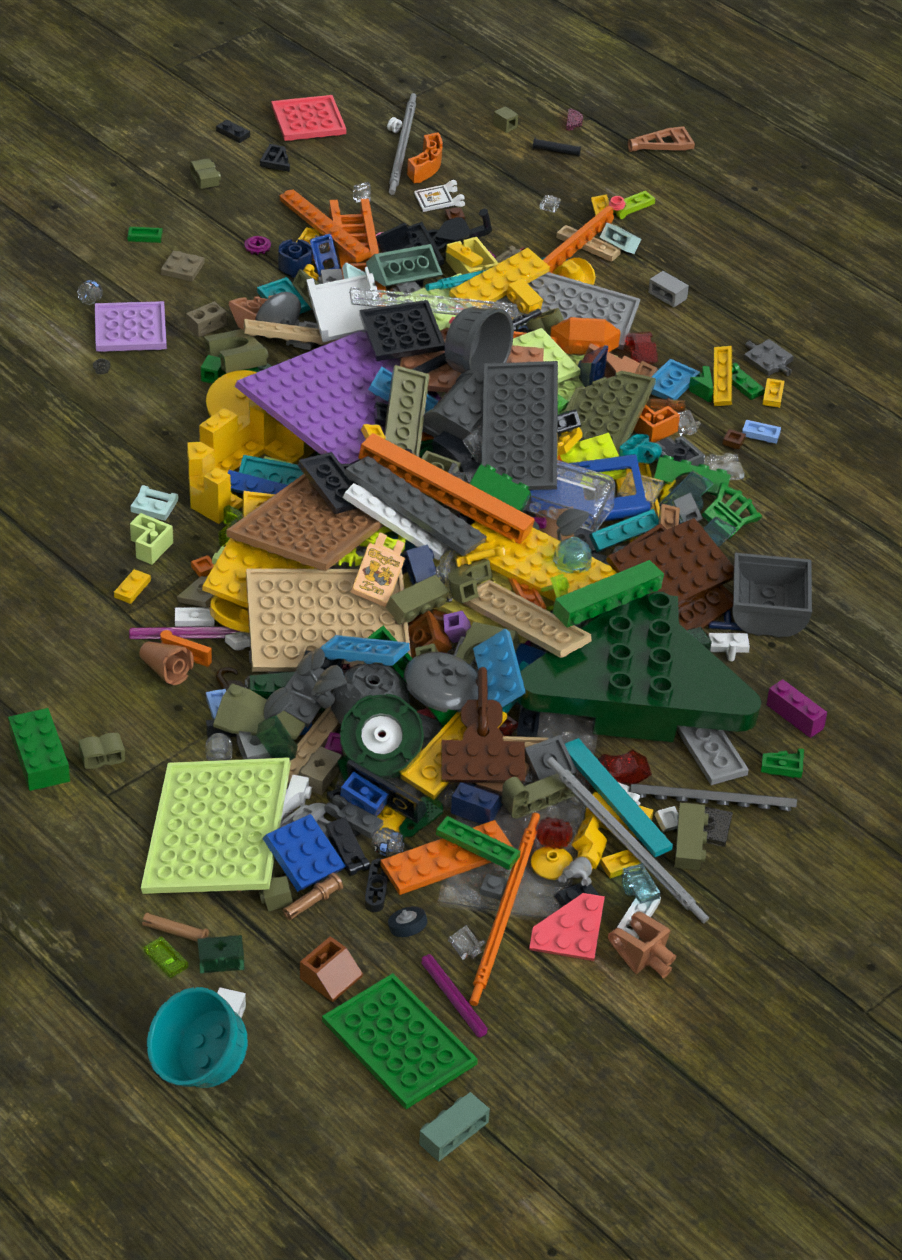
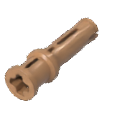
(319, 892)

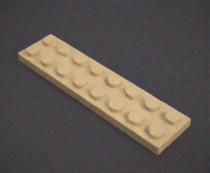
(527, 619)

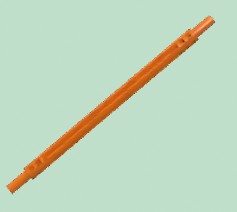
(504, 911)

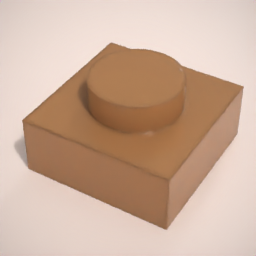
(646, 369)

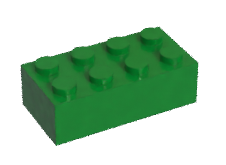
(39, 749)

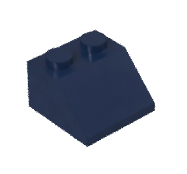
(475, 803)

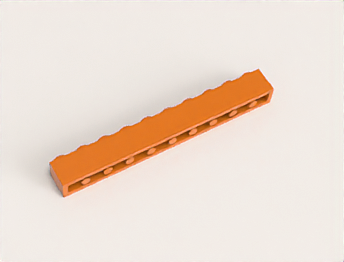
(449, 489)

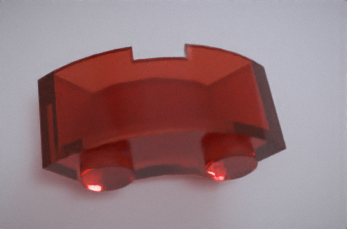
(641, 347)
(627, 768)

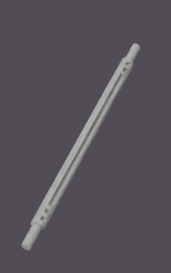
(403, 140)
(628, 840)

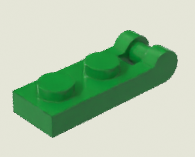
(745, 383)

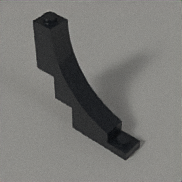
(454, 448)

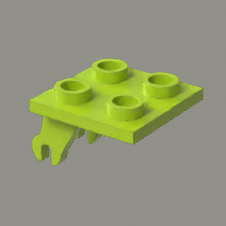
(560, 585)

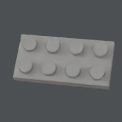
(713, 753)

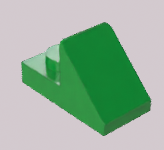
(702, 385)

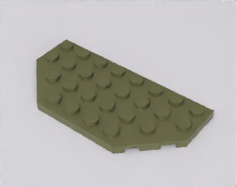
(611, 405)

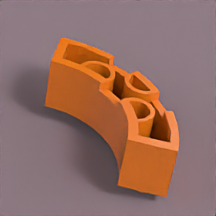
(429, 161)

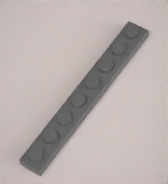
(722, 798)

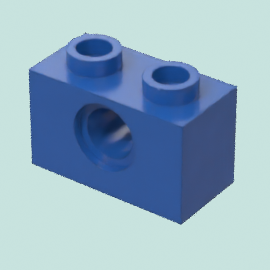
(364, 794)

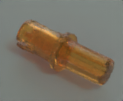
(661, 403)

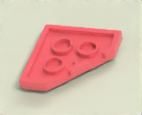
(571, 929)

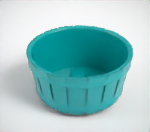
(196, 1039)

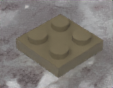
(182, 266)

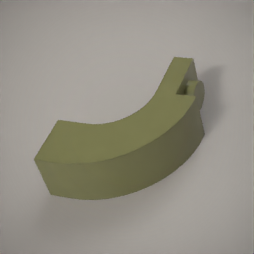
(464, 580)

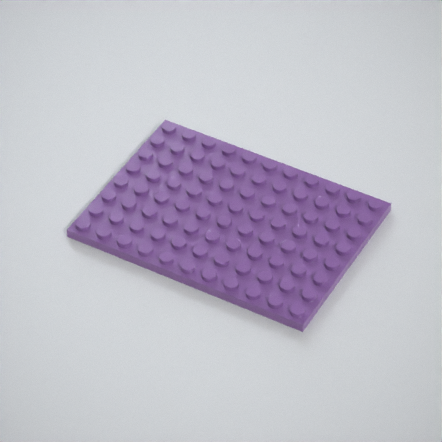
(324, 394)

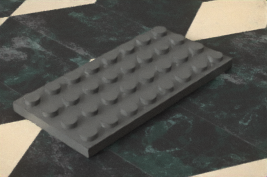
(522, 422)

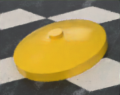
(225, 394)
(230, 614)

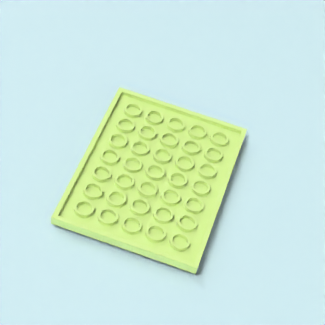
(214, 826)

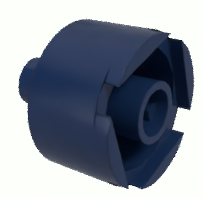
(294, 256)

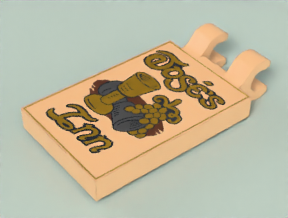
(378, 571)

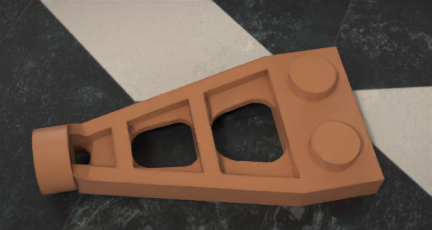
(679, 135)

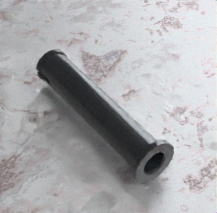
(556, 147)

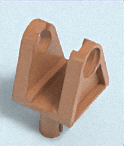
(646, 953)

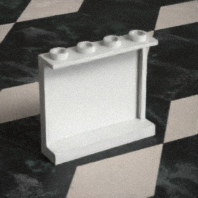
(333, 306)

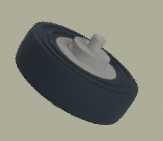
(407, 921)

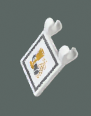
(439, 197)

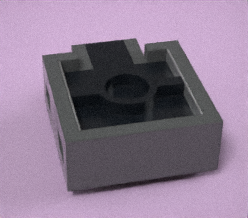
(681, 450)

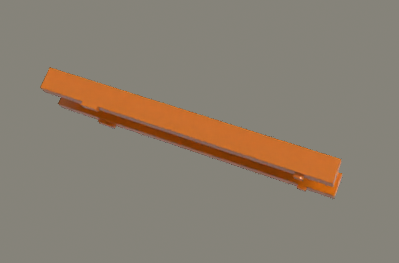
(361, 228)

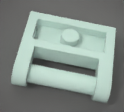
(153, 507)

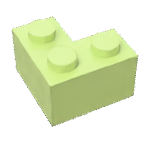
(151, 537)

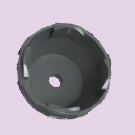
(358, 686)

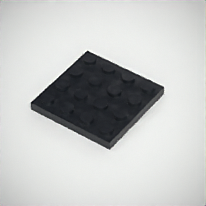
(402, 330)

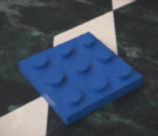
(304, 852)

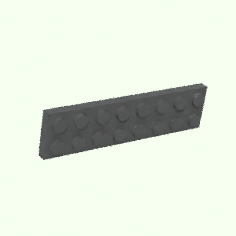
(415, 505)

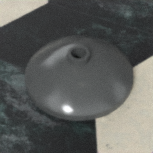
(281, 309)

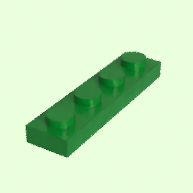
(478, 843)

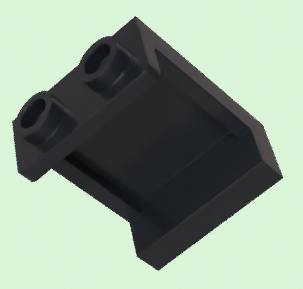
(396, 239)

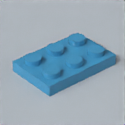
(672, 380)

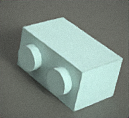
(620, 238)

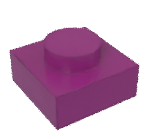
(333, 743)

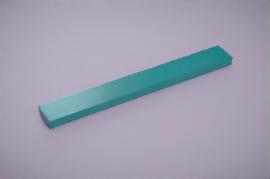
(618, 799)

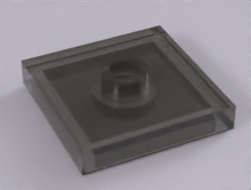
(718, 826)

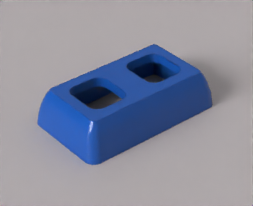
(320, 258)

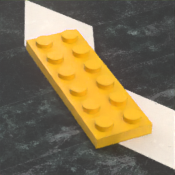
(494, 282)
(426, 770)

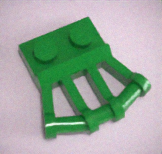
(722, 510)

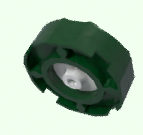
(385, 717)

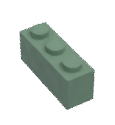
(454, 1126)

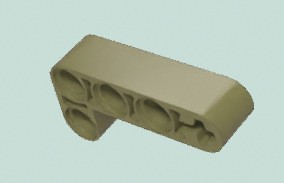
(527, 799)

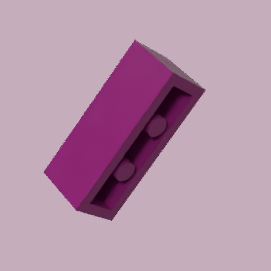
(796, 708)

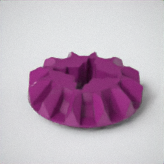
(251, 245)

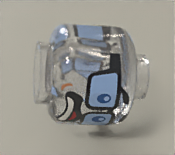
(89, 292)
(388, 842)

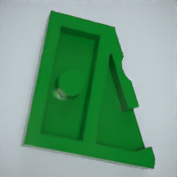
(783, 763)

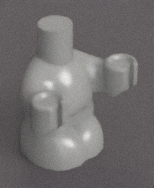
(576, 869)

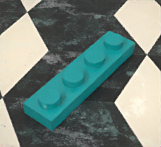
(624, 530)

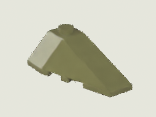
(244, 710)

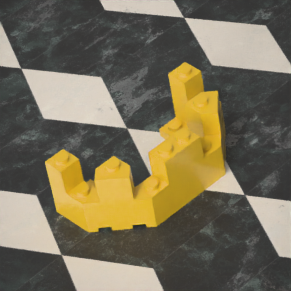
(221, 448)

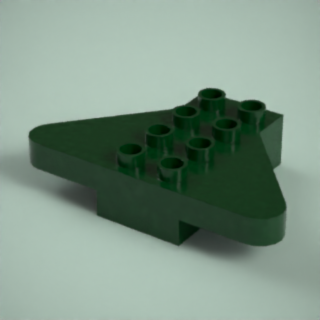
(641, 677)

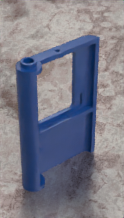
(625, 506)

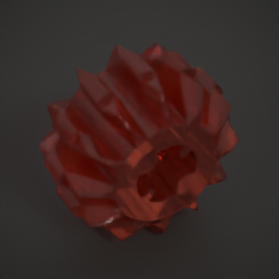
(554, 833)

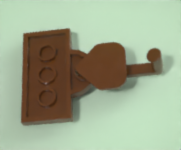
(482, 752)

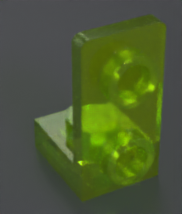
(231, 516)

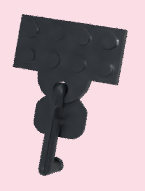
(450, 232)
(329, 480)

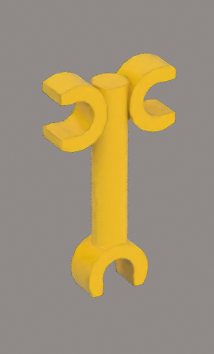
(468, 558)

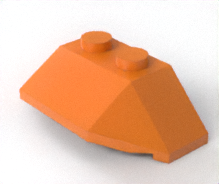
(577, 334)

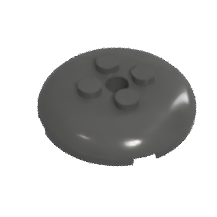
(441, 681)

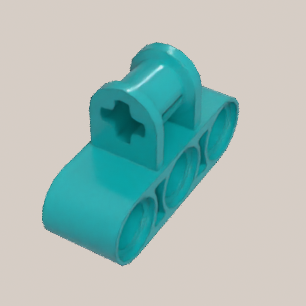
(640, 445)

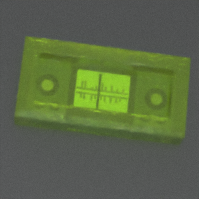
(166, 957)

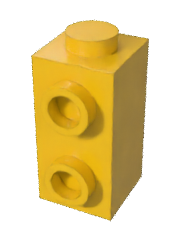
(524, 296)

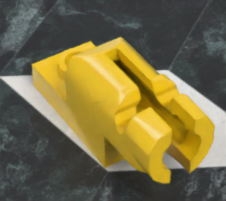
(590, 841)

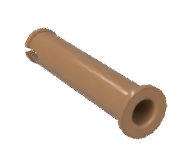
(174, 927)

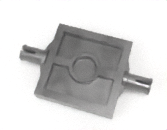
(768, 357)

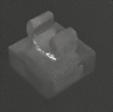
(362, 191)

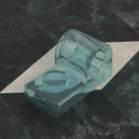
(639, 883)

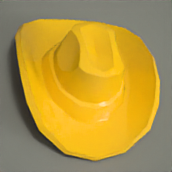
(577, 269)

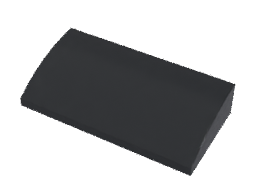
(397, 798)

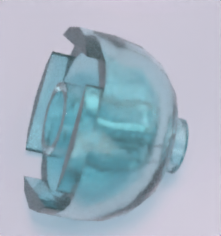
(572, 555)

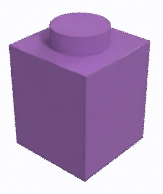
(456, 625)

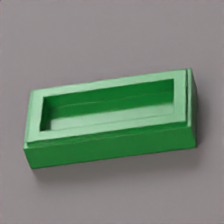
(145, 234)

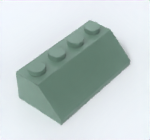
(404, 265)

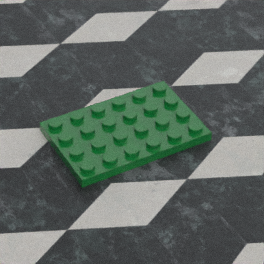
(399, 1041)

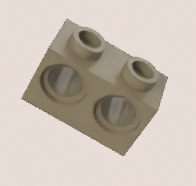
(206, 319)

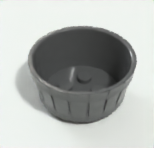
(478, 339)

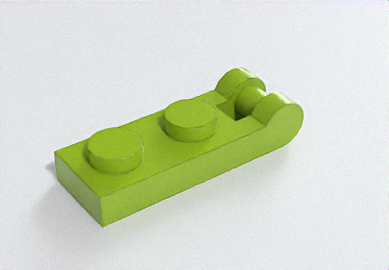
(635, 203)

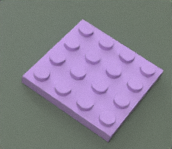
(130, 326)

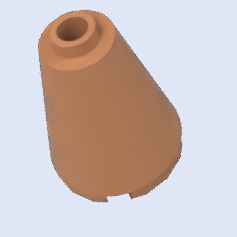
(167, 661)

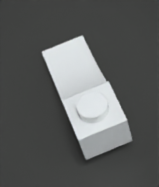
(296, 794)

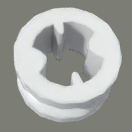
(394, 125)

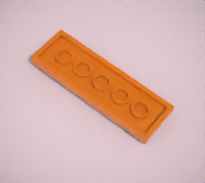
(436, 861)

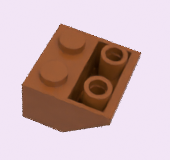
(330, 969)

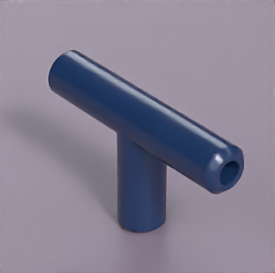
(727, 624)

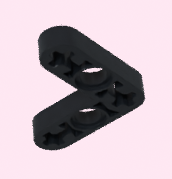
(372, 891)

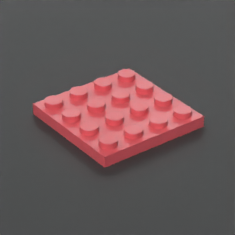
(308, 117)

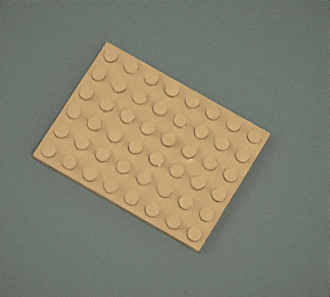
(305, 610)

